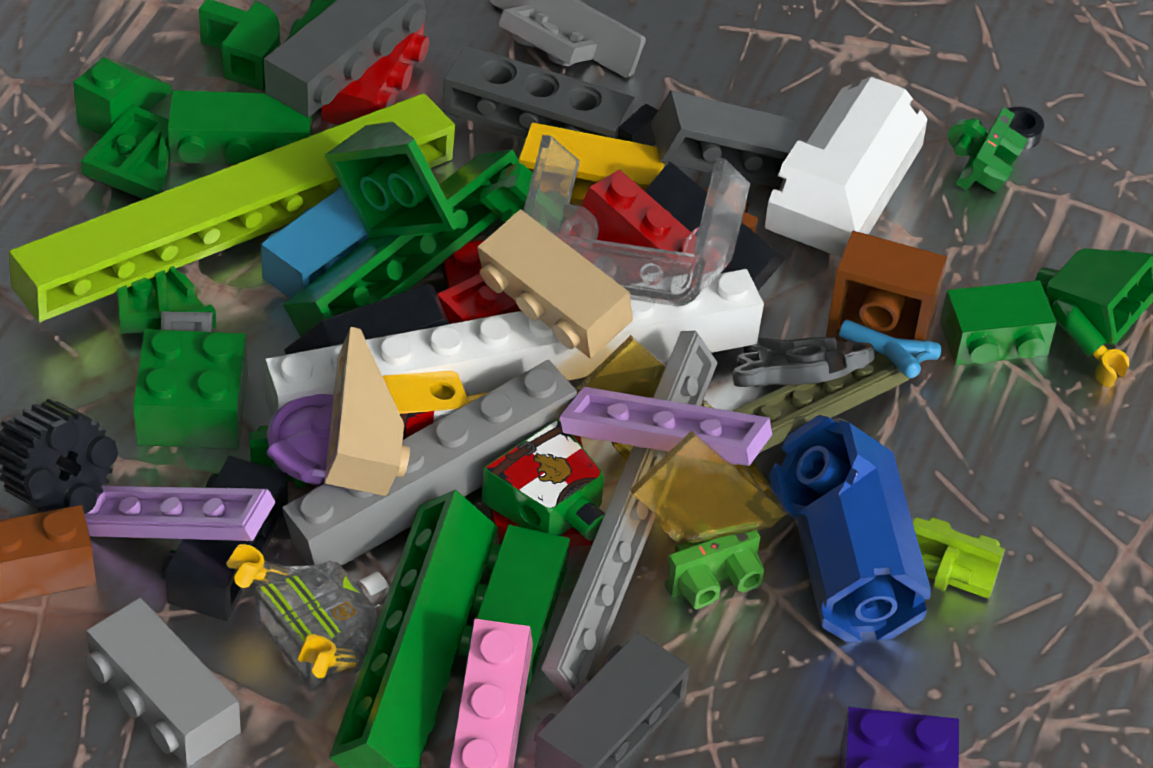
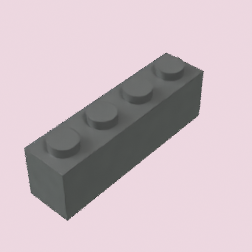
(337, 50)

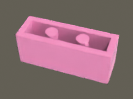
(492, 696)

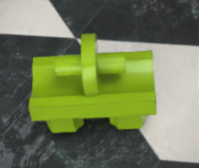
(957, 557)

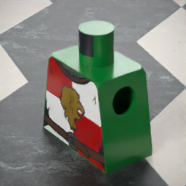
(547, 484)

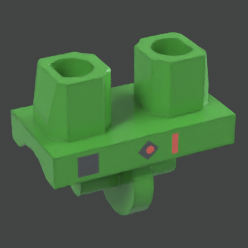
(701, 564)

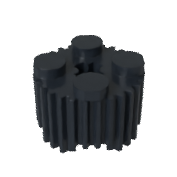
(55, 457)

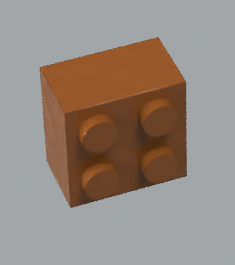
(886, 288)

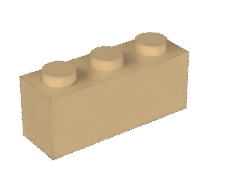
(554, 284)

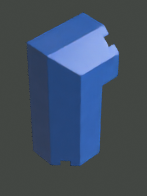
(853, 530)

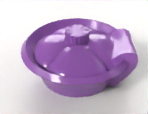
(301, 437)

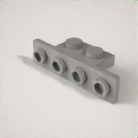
(572, 33)

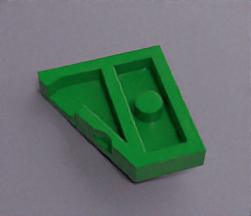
(132, 154)
(145, 300)

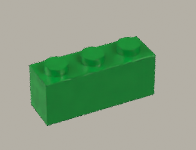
(230, 126)
(522, 586)

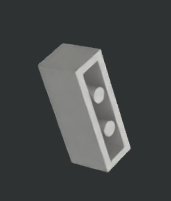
(162, 682)

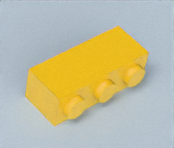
(597, 156)

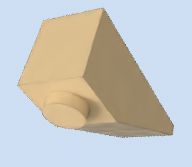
(365, 424)

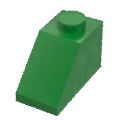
(111, 89)

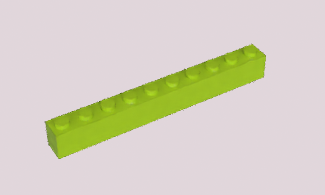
(202, 215)

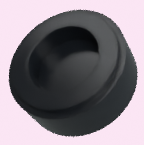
(1028, 124)

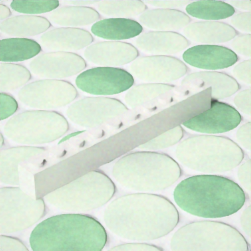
(507, 345)

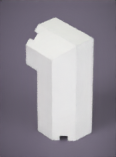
(847, 166)

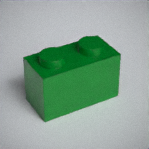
(997, 322)

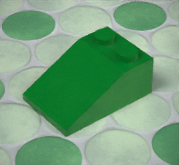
(390, 183)

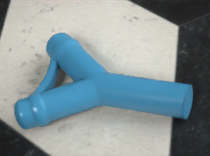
(903, 353)

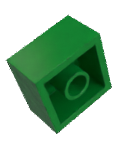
(191, 389)

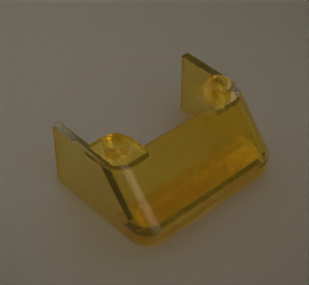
(692, 485)

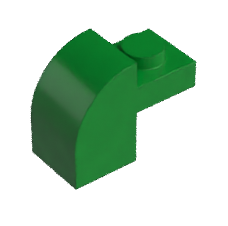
(242, 37)

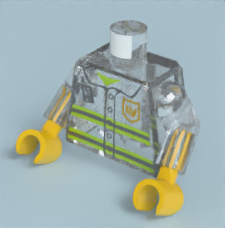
(312, 611)

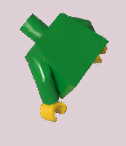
(1099, 300)

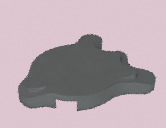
(799, 361)

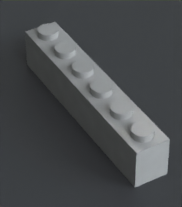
(443, 457)

